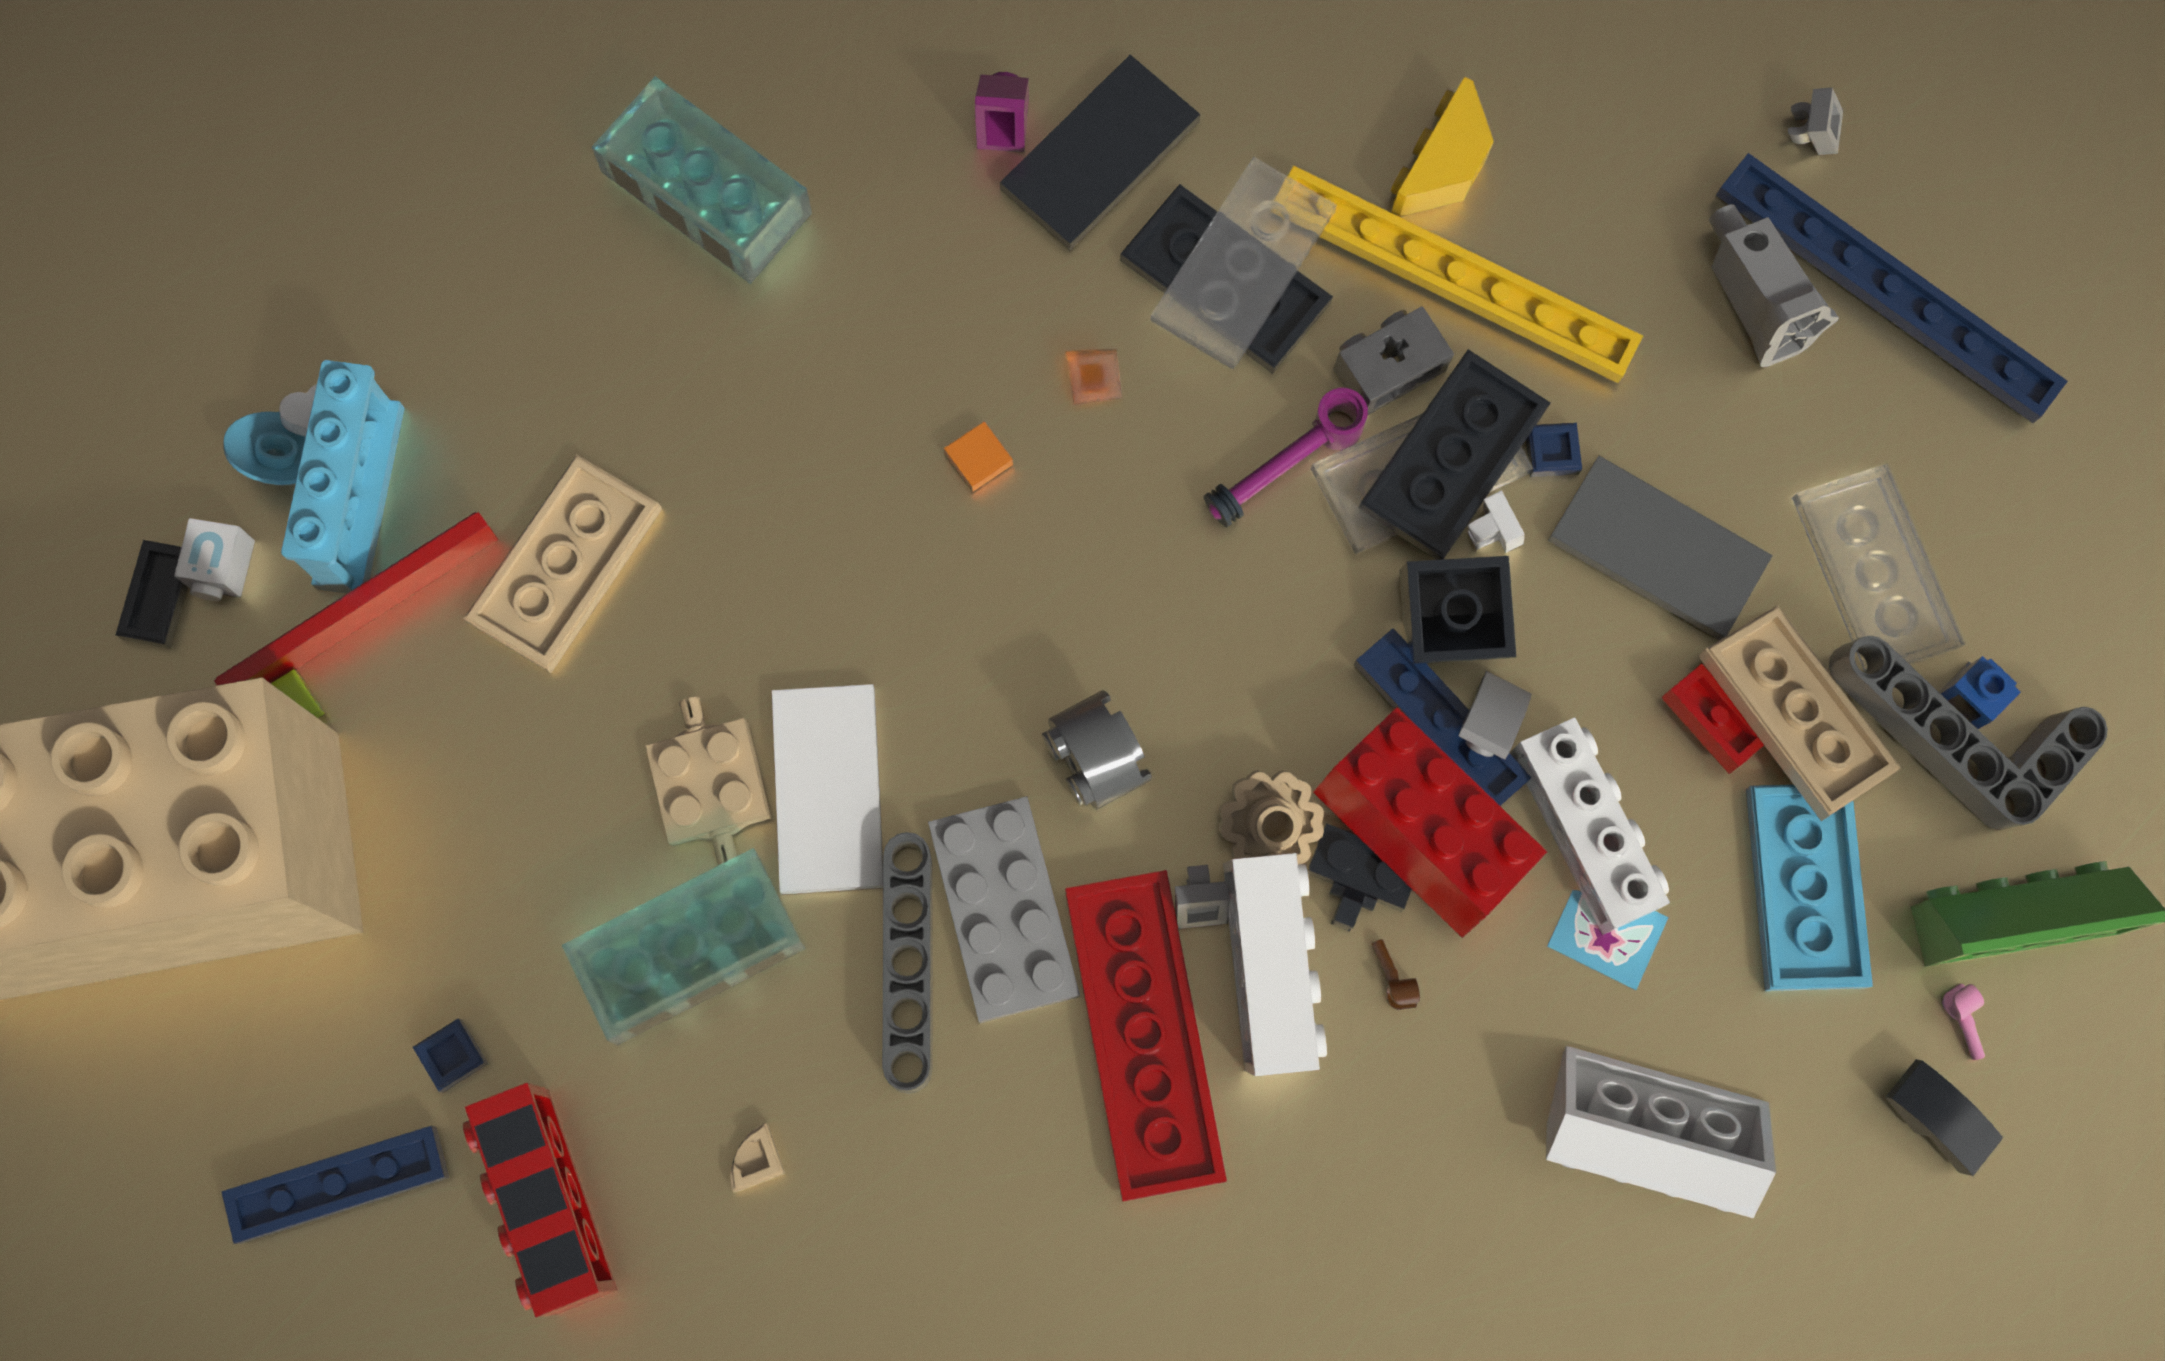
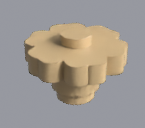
(1271, 817)

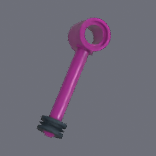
(1226, 503)

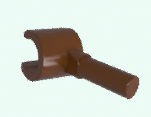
(1399, 993)

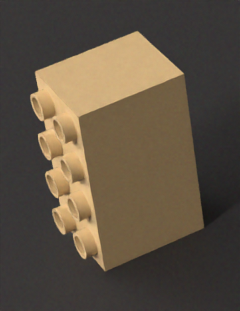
(169, 836)

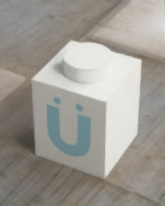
(214, 559)

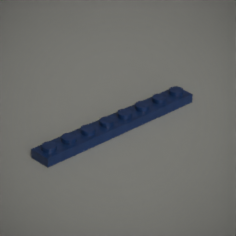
(1893, 289)

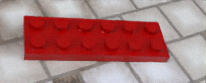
(1145, 1036)

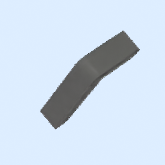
(1962, 740)

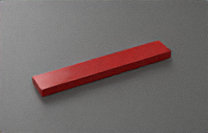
(365, 602)

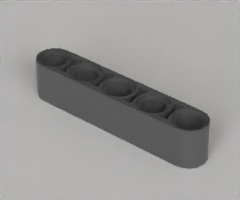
(902, 937)

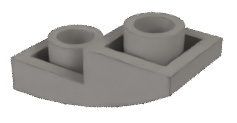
(1494, 716)

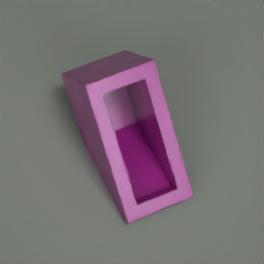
(1001, 112)

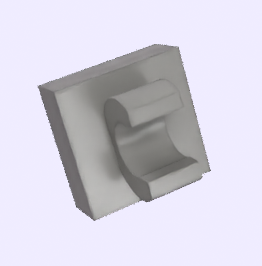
(1823, 121)
(1201, 901)

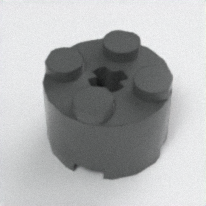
(1097, 751)

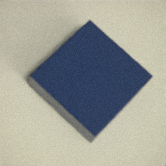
(1554, 450)
(450, 1055)

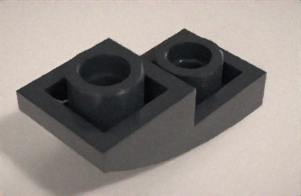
(1945, 1115)

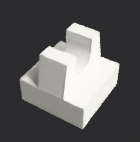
(1496, 525)

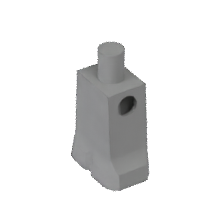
(1767, 287)

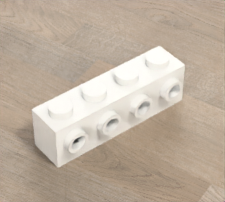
(1591, 826)

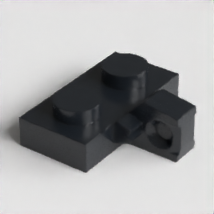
(1356, 876)

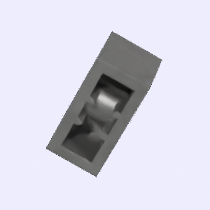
(1412, 339)

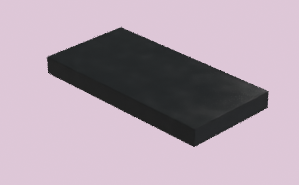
(1100, 152)
(1168, 241)
(1454, 455)

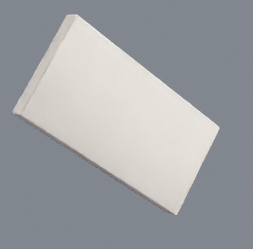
(827, 789)

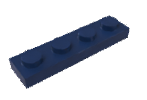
(1436, 712)
(334, 1184)

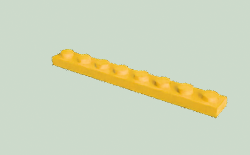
(1474, 282)

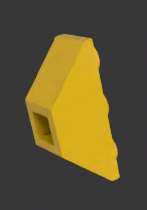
(1446, 156)

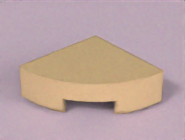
(755, 1160)

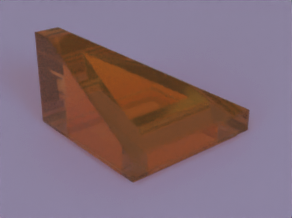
(1093, 375)

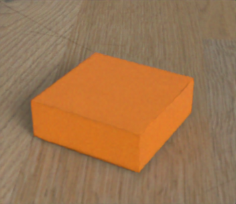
(978, 456)

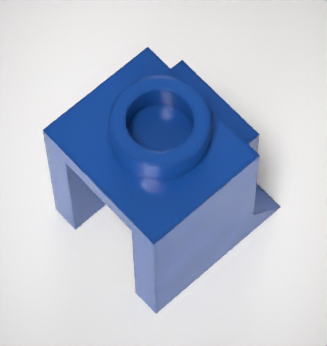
(1984, 688)

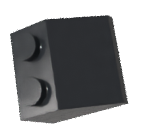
(1458, 609)

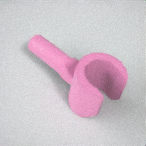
(1960, 1004)

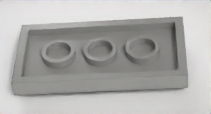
(1003, 909)

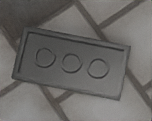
(1660, 548)

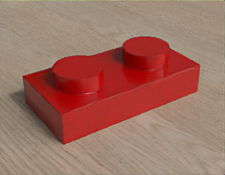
(1713, 718)

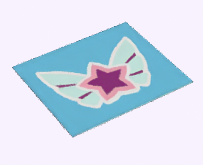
(1618, 954)

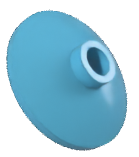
(264, 448)

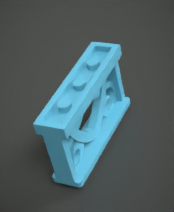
(343, 477)

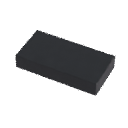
(153, 597)

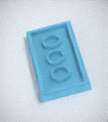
(1807, 893)

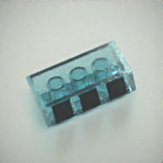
(702, 179)
(683, 947)

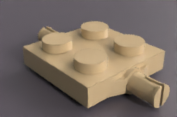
(708, 781)

